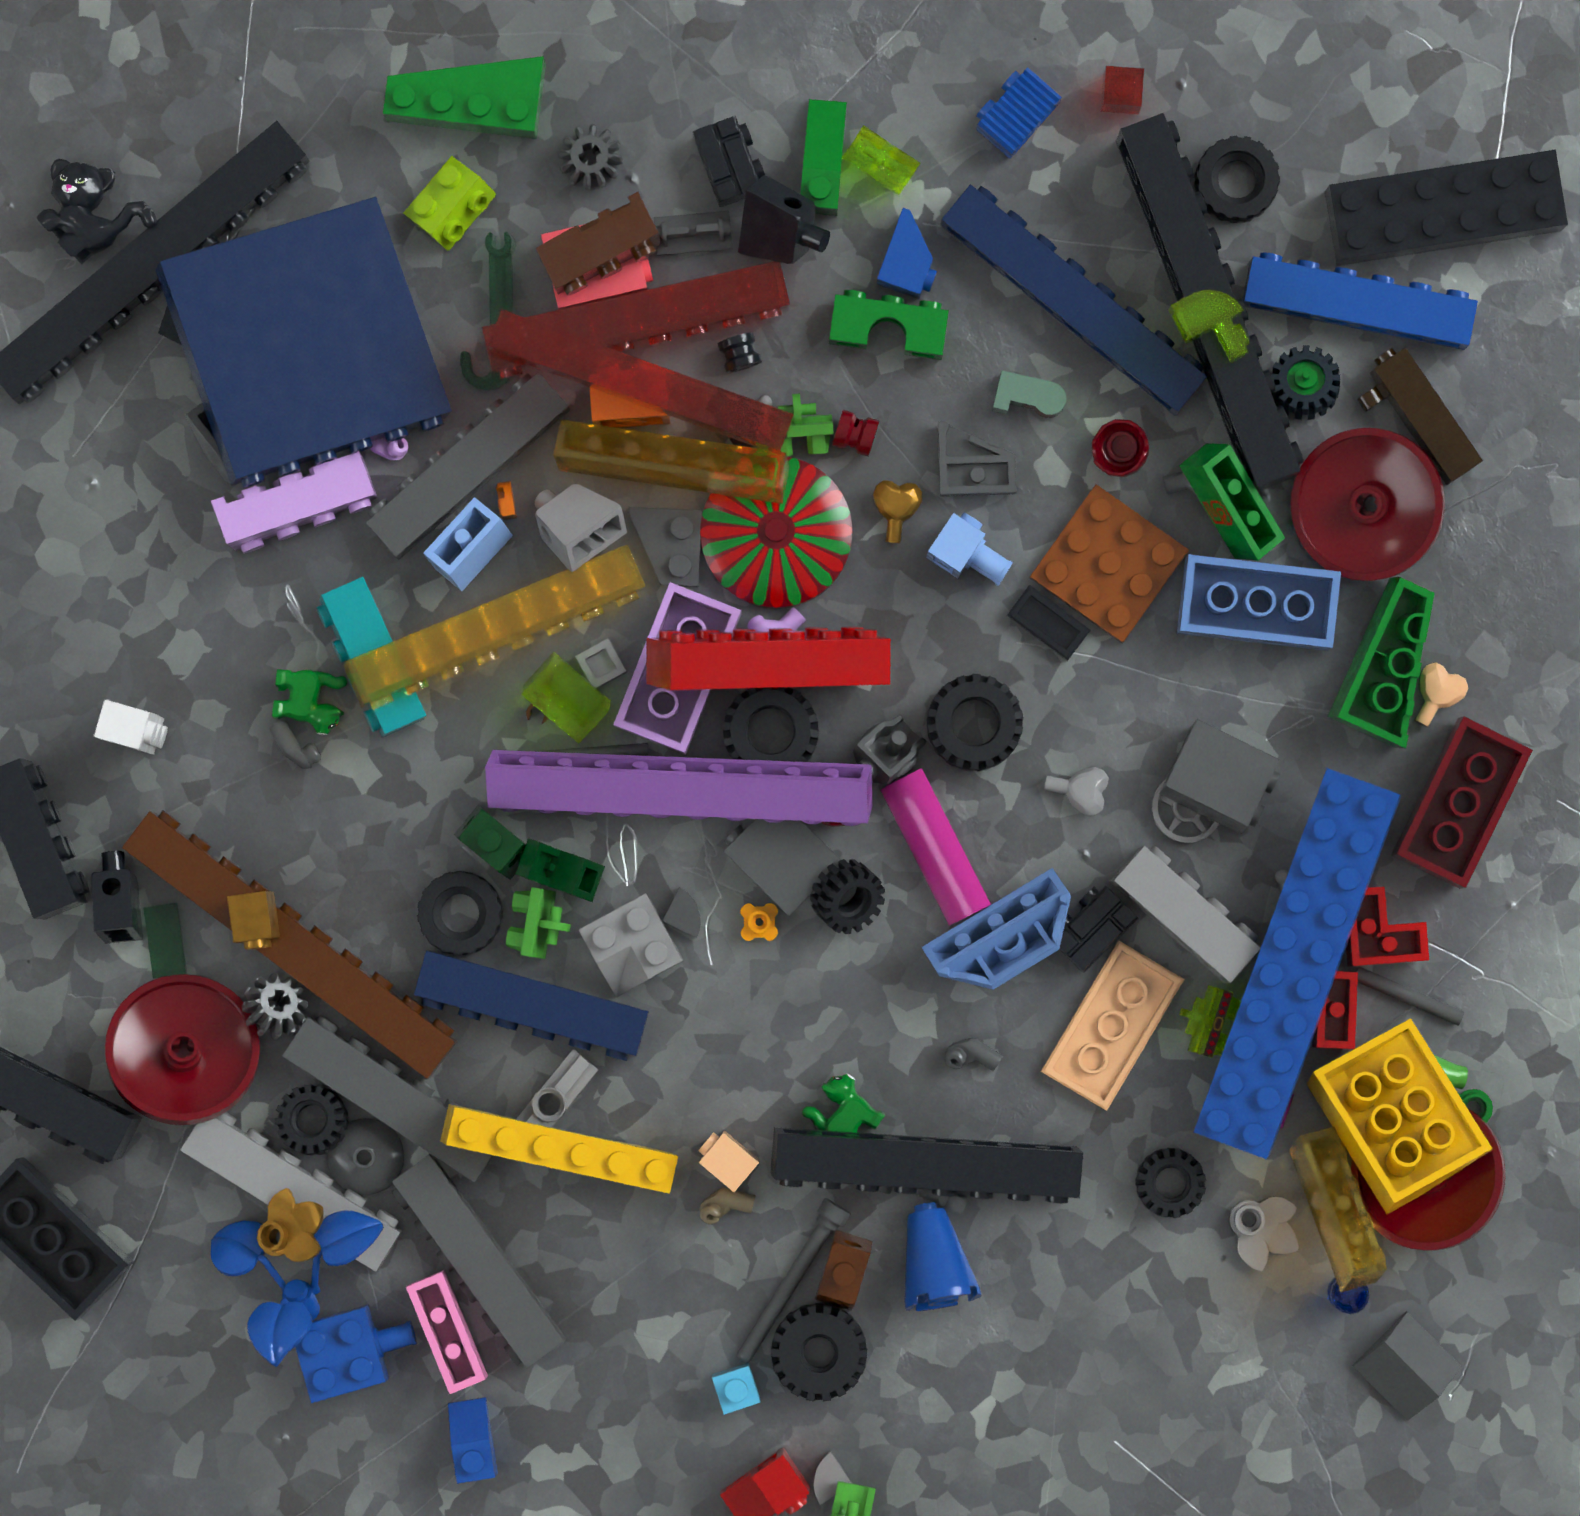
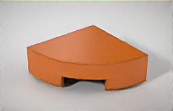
(506, 500)

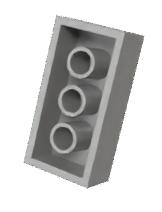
(1185, 914)

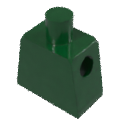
(491, 841)

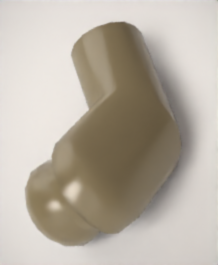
(722, 1202)

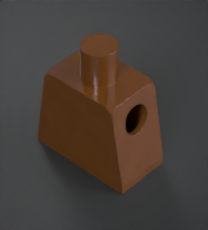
(844, 1270)

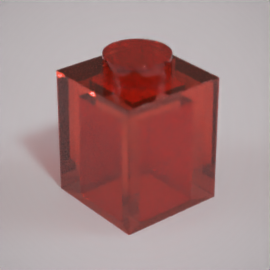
(1122, 90)

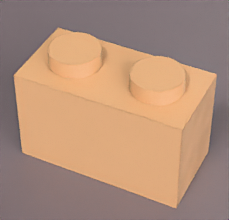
(727, 1160)

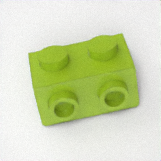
(450, 203)

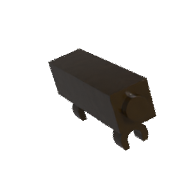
(1422, 413)

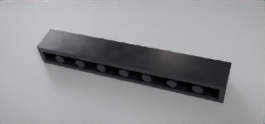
(926, 1163)

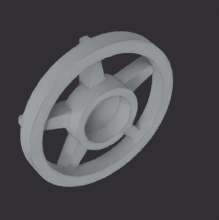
(1181, 814)

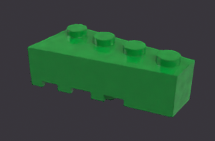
(473, 98)

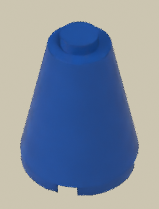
(935, 1262)

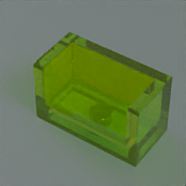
(566, 697)

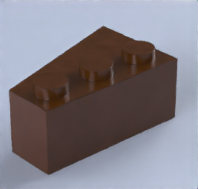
(599, 246)

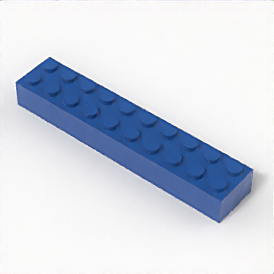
(1297, 963)

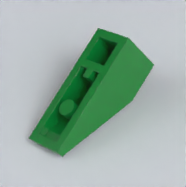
(823, 154)

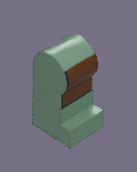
(1029, 392)

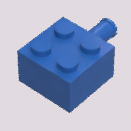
(348, 1352)

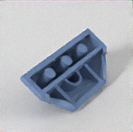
(1005, 935)

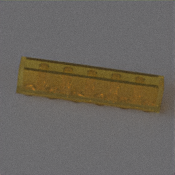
(671, 461)

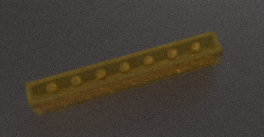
(494, 626)

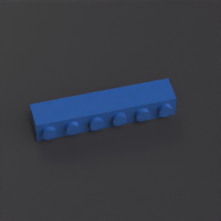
(1359, 302)

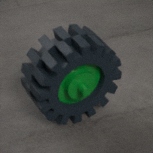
(1306, 382)

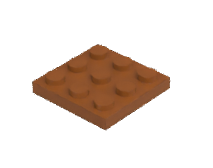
(1109, 563)

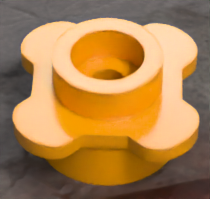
(751, 914)

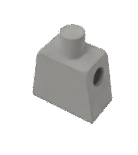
(578, 523)

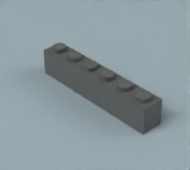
(467, 465)
(380, 1091)
(478, 1260)

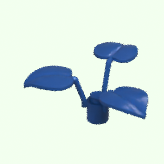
(282, 1326)

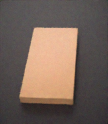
(1112, 1025)

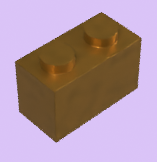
(253, 919)

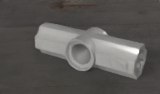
(566, 1084)

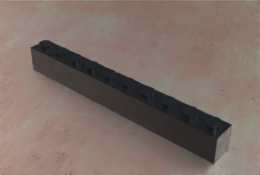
(131, 277)

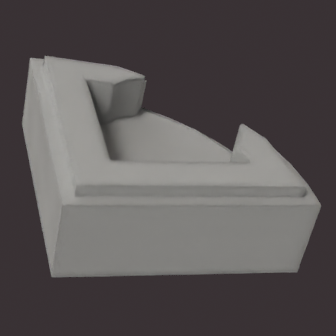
(827, 1476)

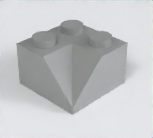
(631, 945)

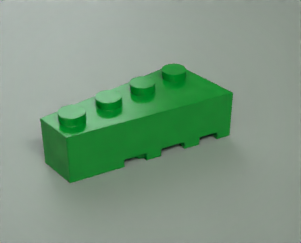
(1385, 669)

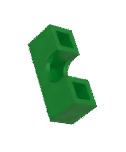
(922, 324)

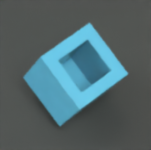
(736, 1388)

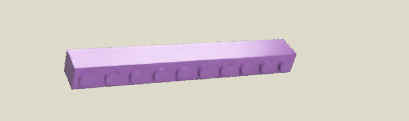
(679, 787)

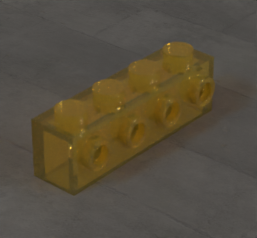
(1338, 1209)

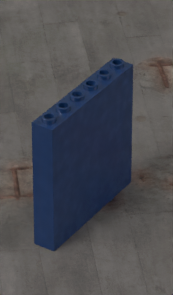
(303, 342)

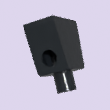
(779, 223)
(116, 916)

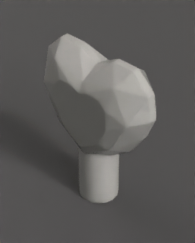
(1082, 789)

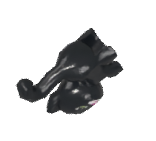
(80, 191)

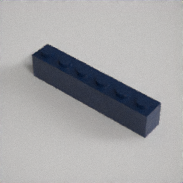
(532, 1004)

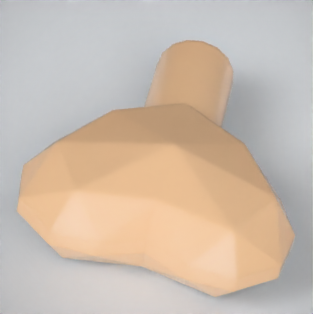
(1439, 691)

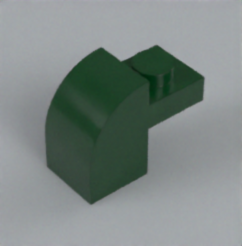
(559, 870)

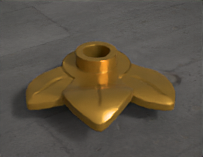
(296, 1228)

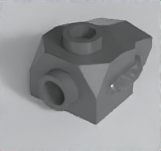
(889, 749)

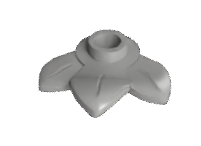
(1267, 1234)

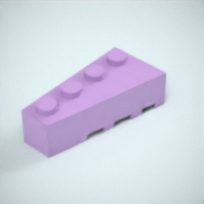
(295, 502)

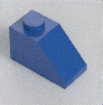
(907, 260)
(471, 1440)

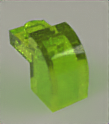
(1211, 311)

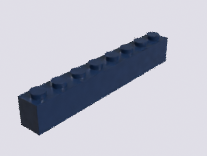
(1073, 299)

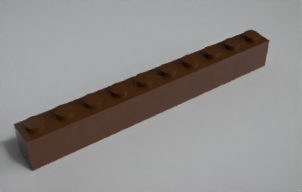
(298, 951)

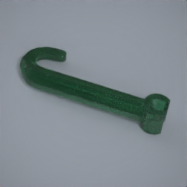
(500, 298)

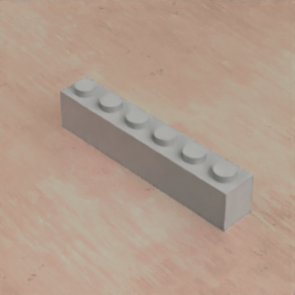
(264, 1172)

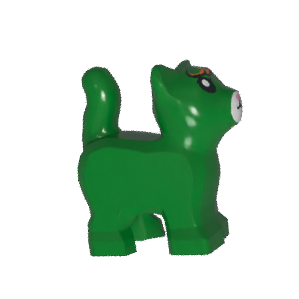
(304, 696)
(852, 1109)

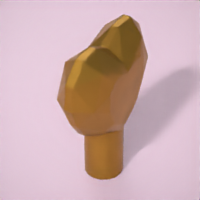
(896, 505)

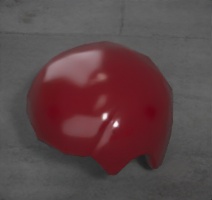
(1120, 448)

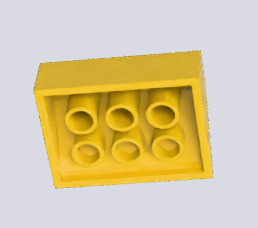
(1398, 1115)

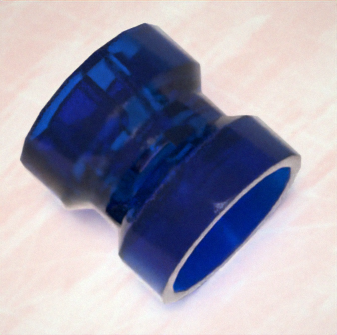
(1348, 1301)

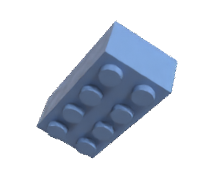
(1258, 602)

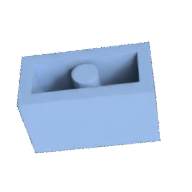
(468, 544)

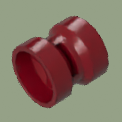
(855, 433)

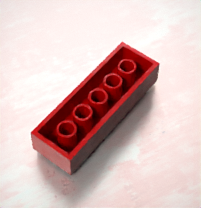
(767, 661)

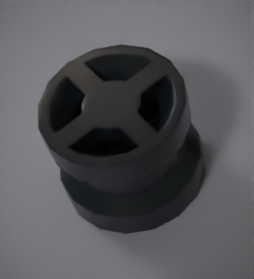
(739, 352)

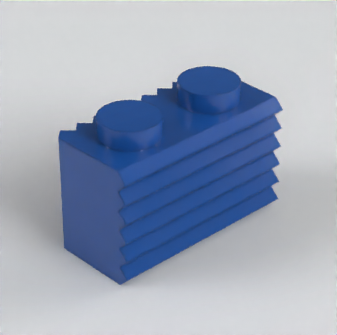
(1017, 112)

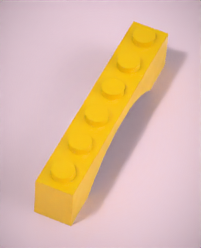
(559, 1149)

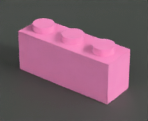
(447, 1331)

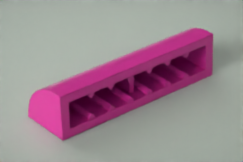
(935, 847)

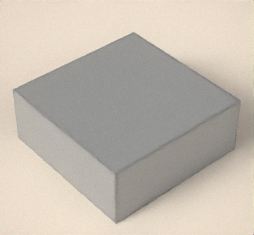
(601, 663)

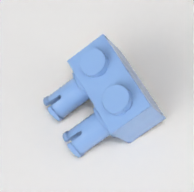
(962, 546)

